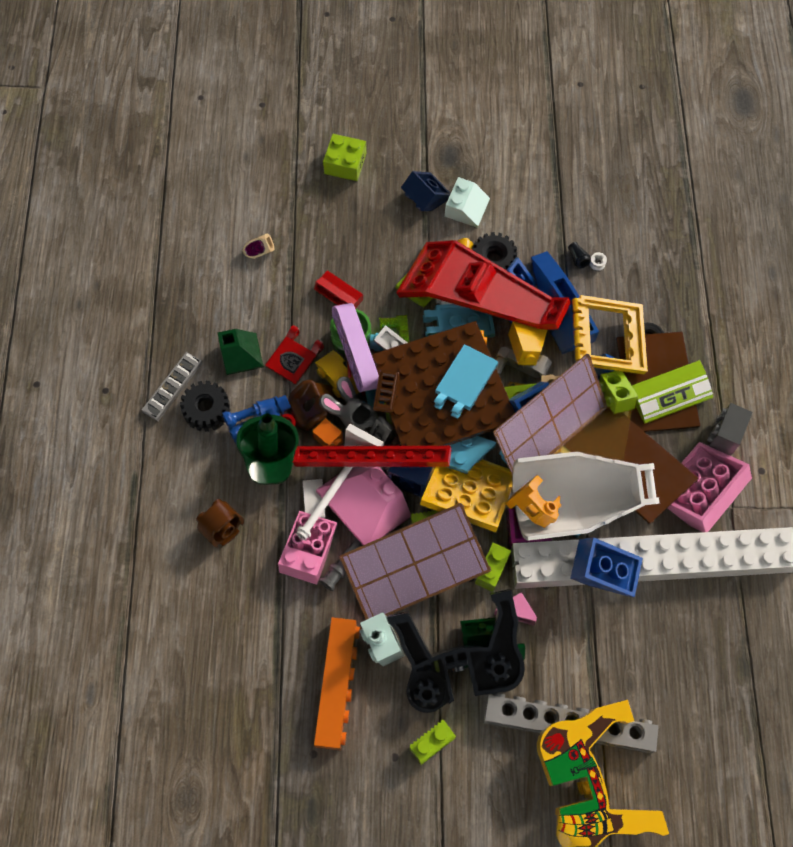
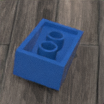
(606, 567)

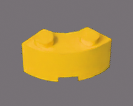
(332, 368)

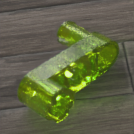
(399, 322)

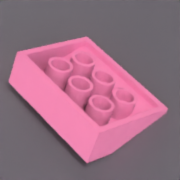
(718, 485)

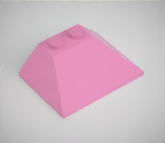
(368, 503)

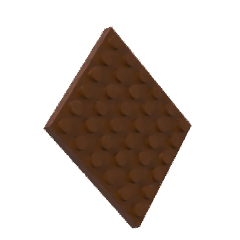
(421, 369)

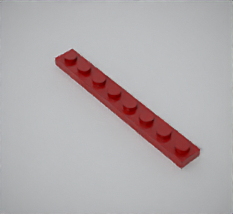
(372, 456)

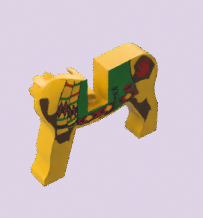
(567, 757)

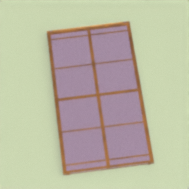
(553, 414)
(415, 562)

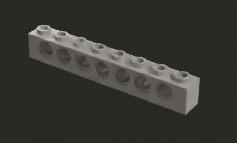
(494, 716)

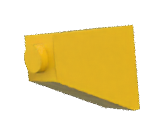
(526, 343)

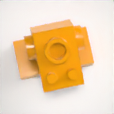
(532, 504)

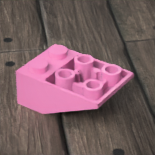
(307, 557)

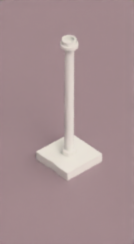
(353, 437)

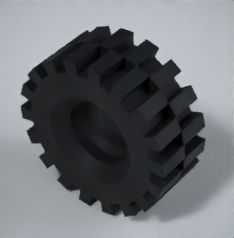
(498, 245)
(207, 418)

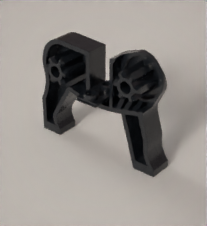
(492, 666)

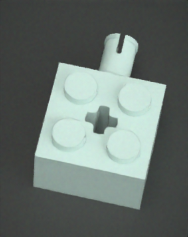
(382, 640)

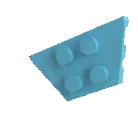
(469, 452)

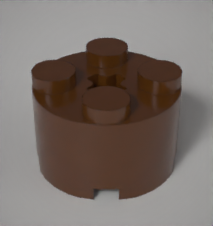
(219, 523)

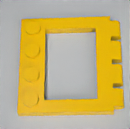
(633, 333)

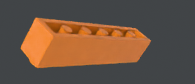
(335, 684)

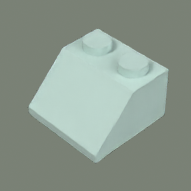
(466, 203)

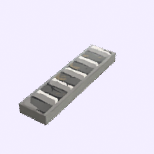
(172, 386)

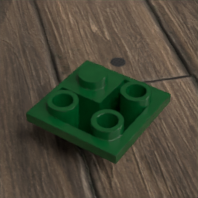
(240, 351)

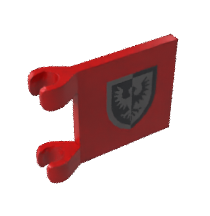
(292, 358)

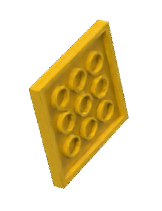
(481, 492)

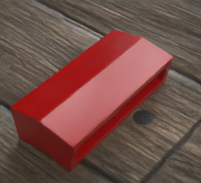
(337, 290)

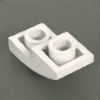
(311, 497)

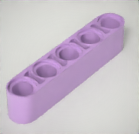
(355, 347)

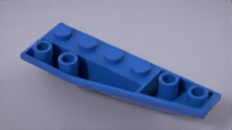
(555, 283)

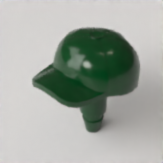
(268, 448)

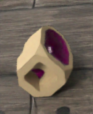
(258, 246)

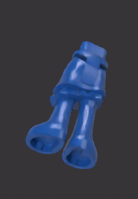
(271, 406)

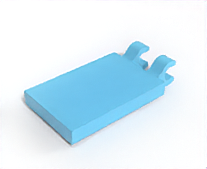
(452, 316)
(465, 380)

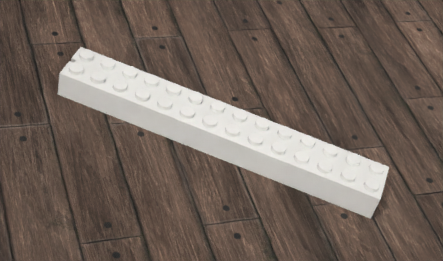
(664, 556)

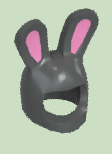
(354, 411)

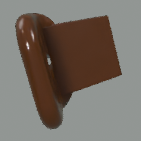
(303, 392)

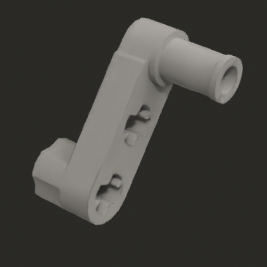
(507, 356)

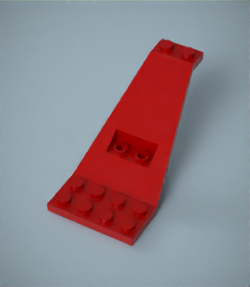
(469, 280)

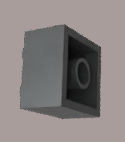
(729, 429)

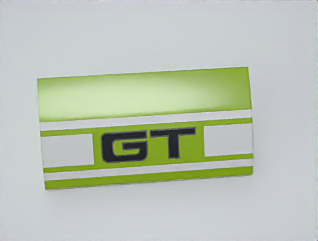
(672, 392)

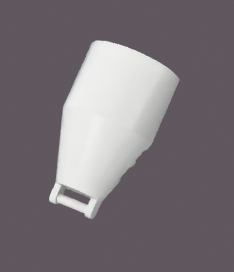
(589, 488)

